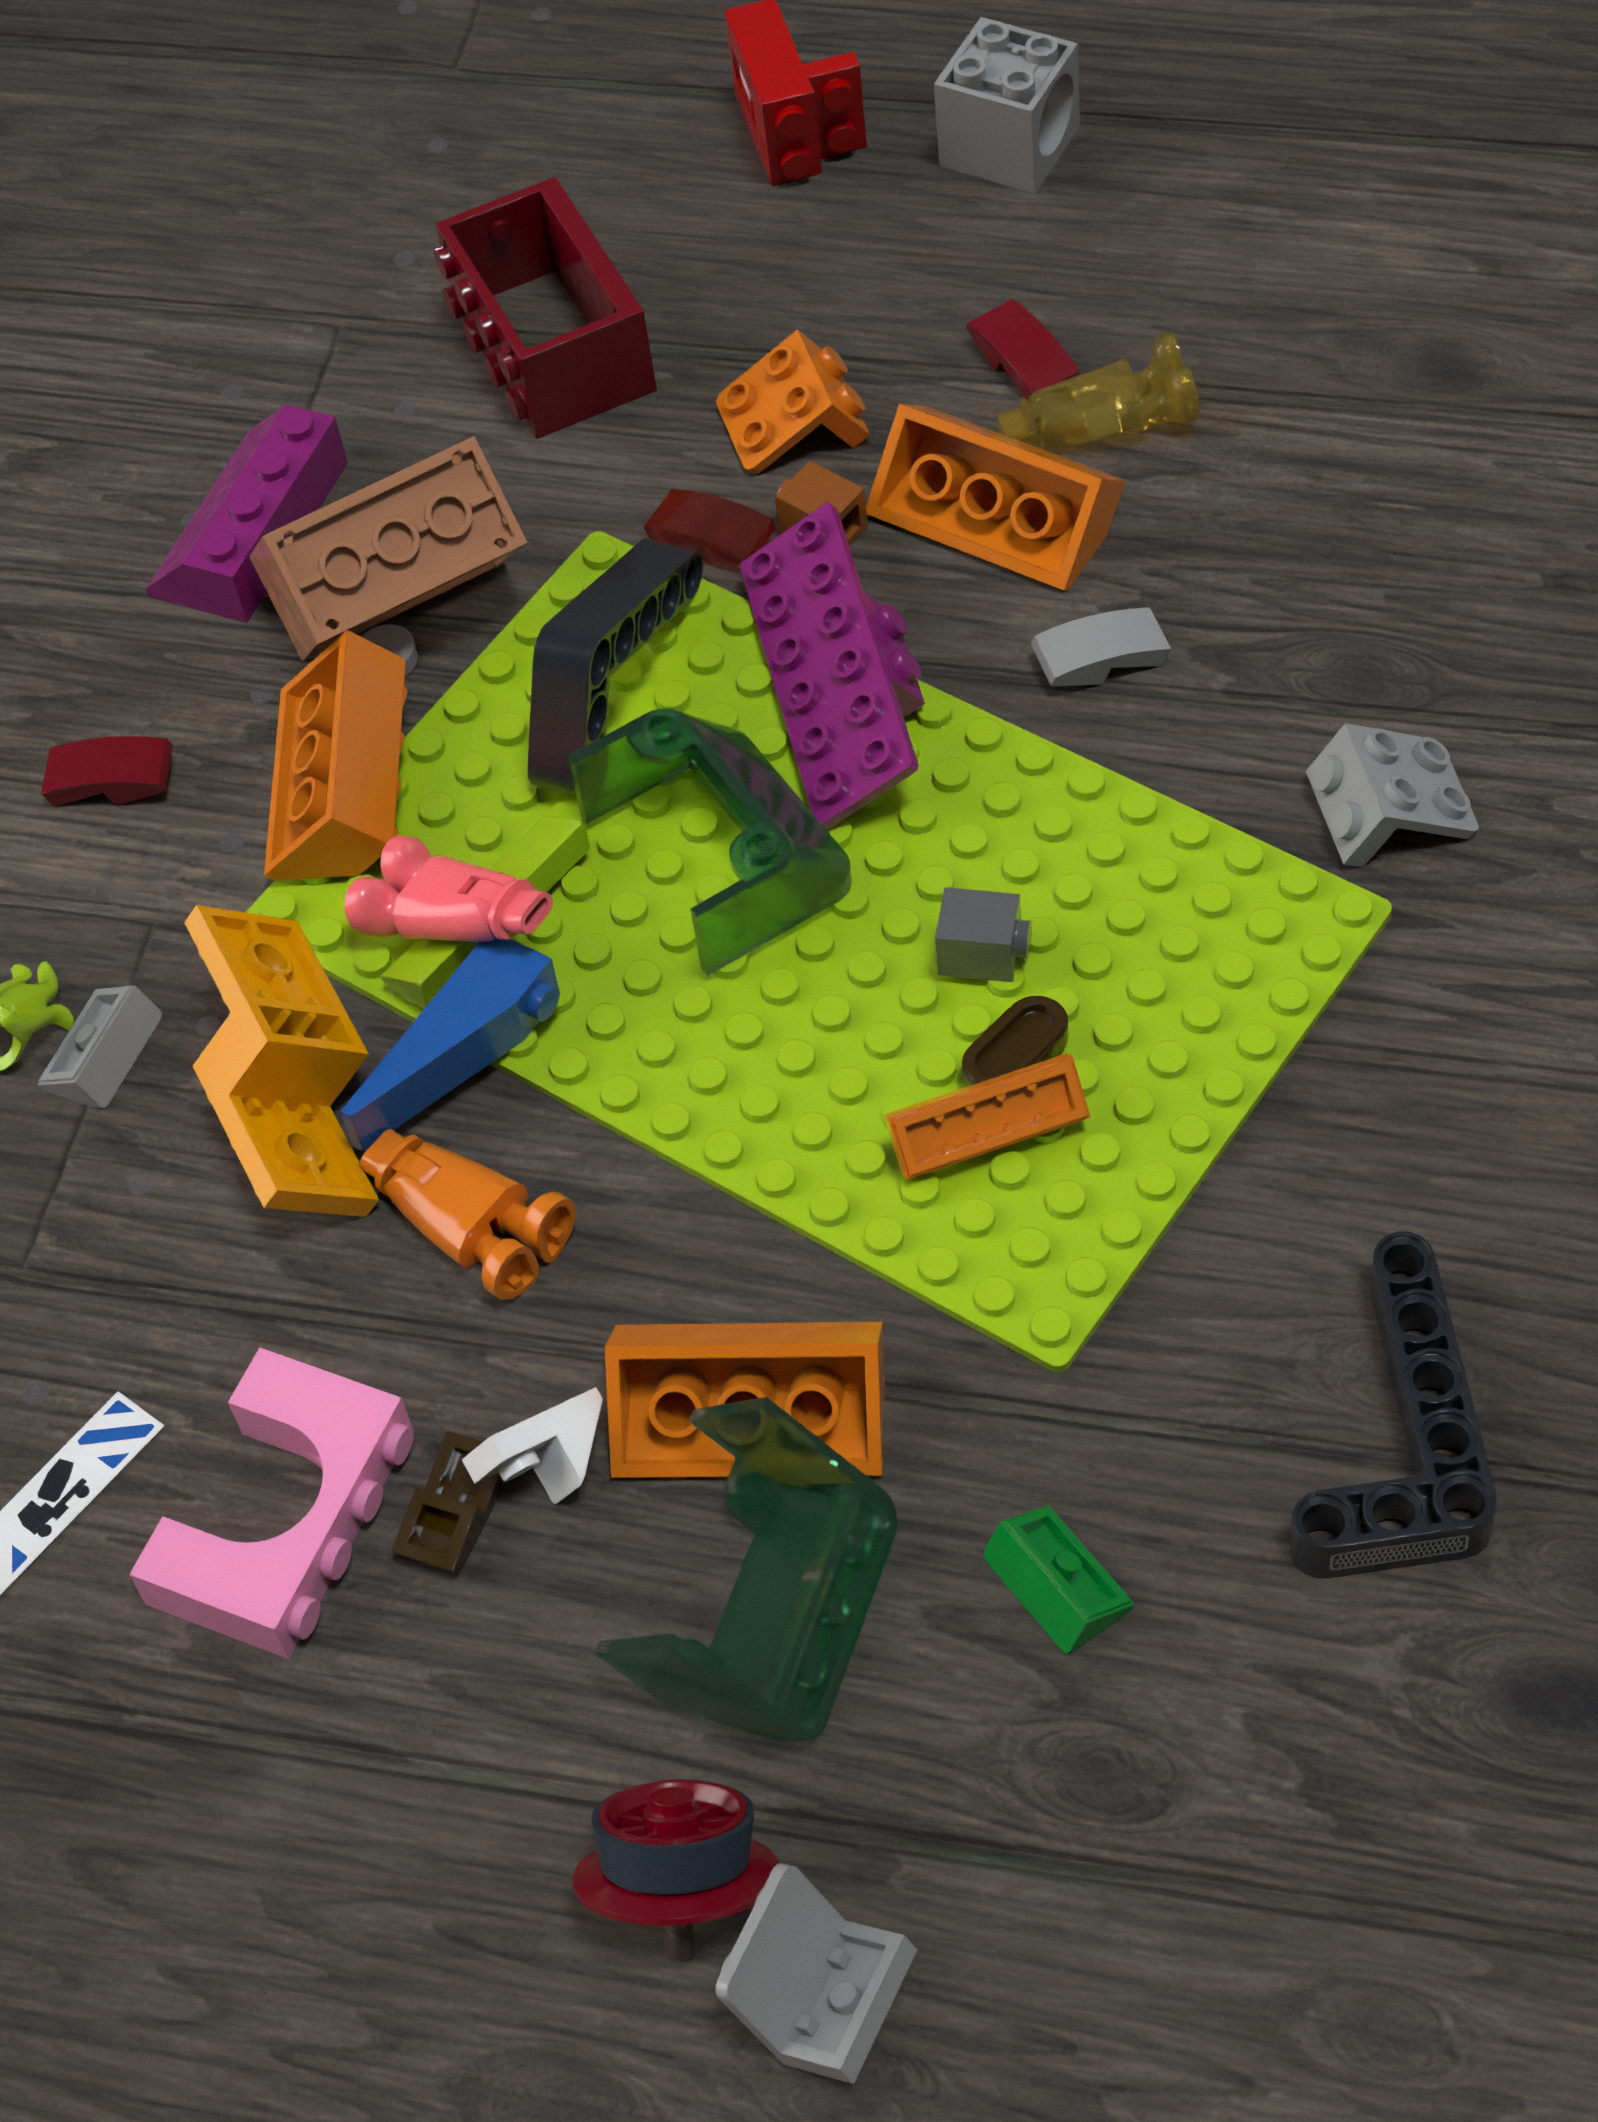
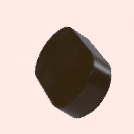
(1022, 1036)

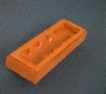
(987, 1116)

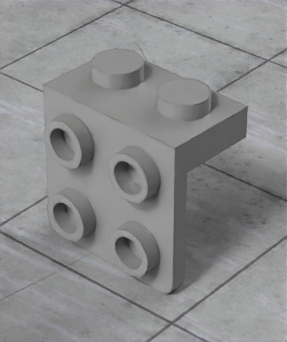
(1386, 781)
(811, 1978)

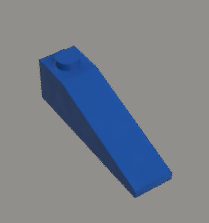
(466, 1026)

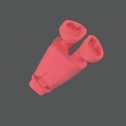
(442, 898)

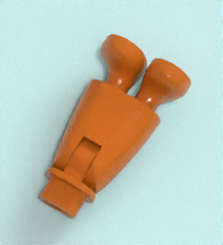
(460, 1202)

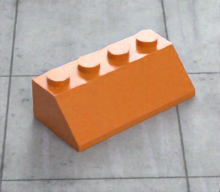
(992, 495)
(336, 762)
(815, 1371)

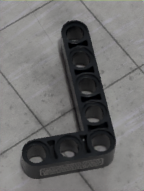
(1427, 1424)

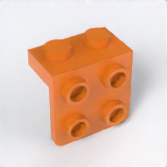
(787, 399)

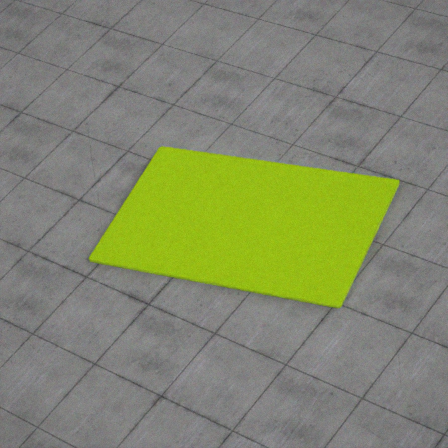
(1158, 930)

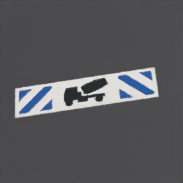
(71, 1482)

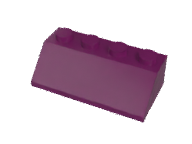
(270, 481)

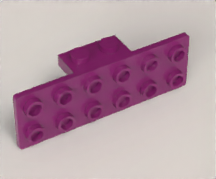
(834, 666)

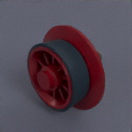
(673, 1858)

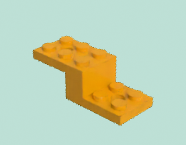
(280, 1063)

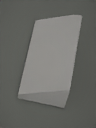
(101, 1046)

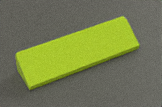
(538, 856)

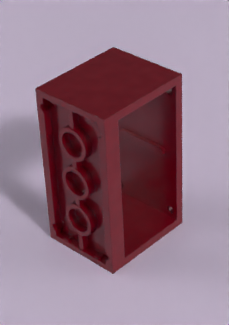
(521, 241)

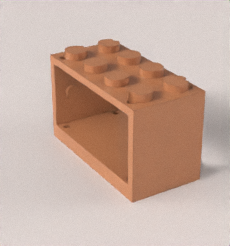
(387, 547)

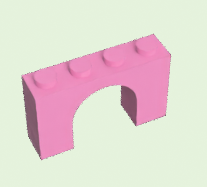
(274, 1587)

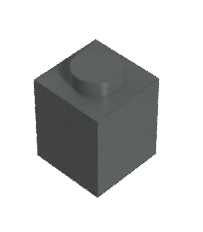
(981, 934)

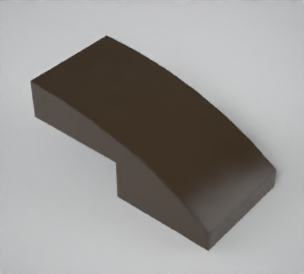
(449, 1512)

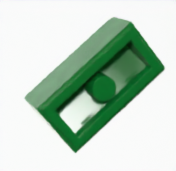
(1056, 1578)

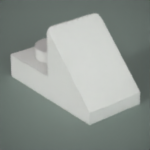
(551, 1442)

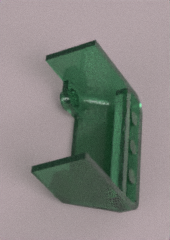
(782, 855)
(798, 1594)

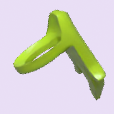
(28, 1009)

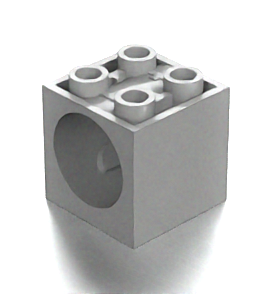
(1007, 105)

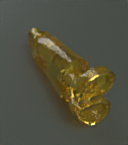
(1107, 401)

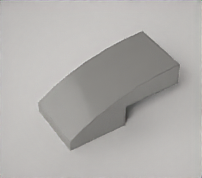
(1090, 646)

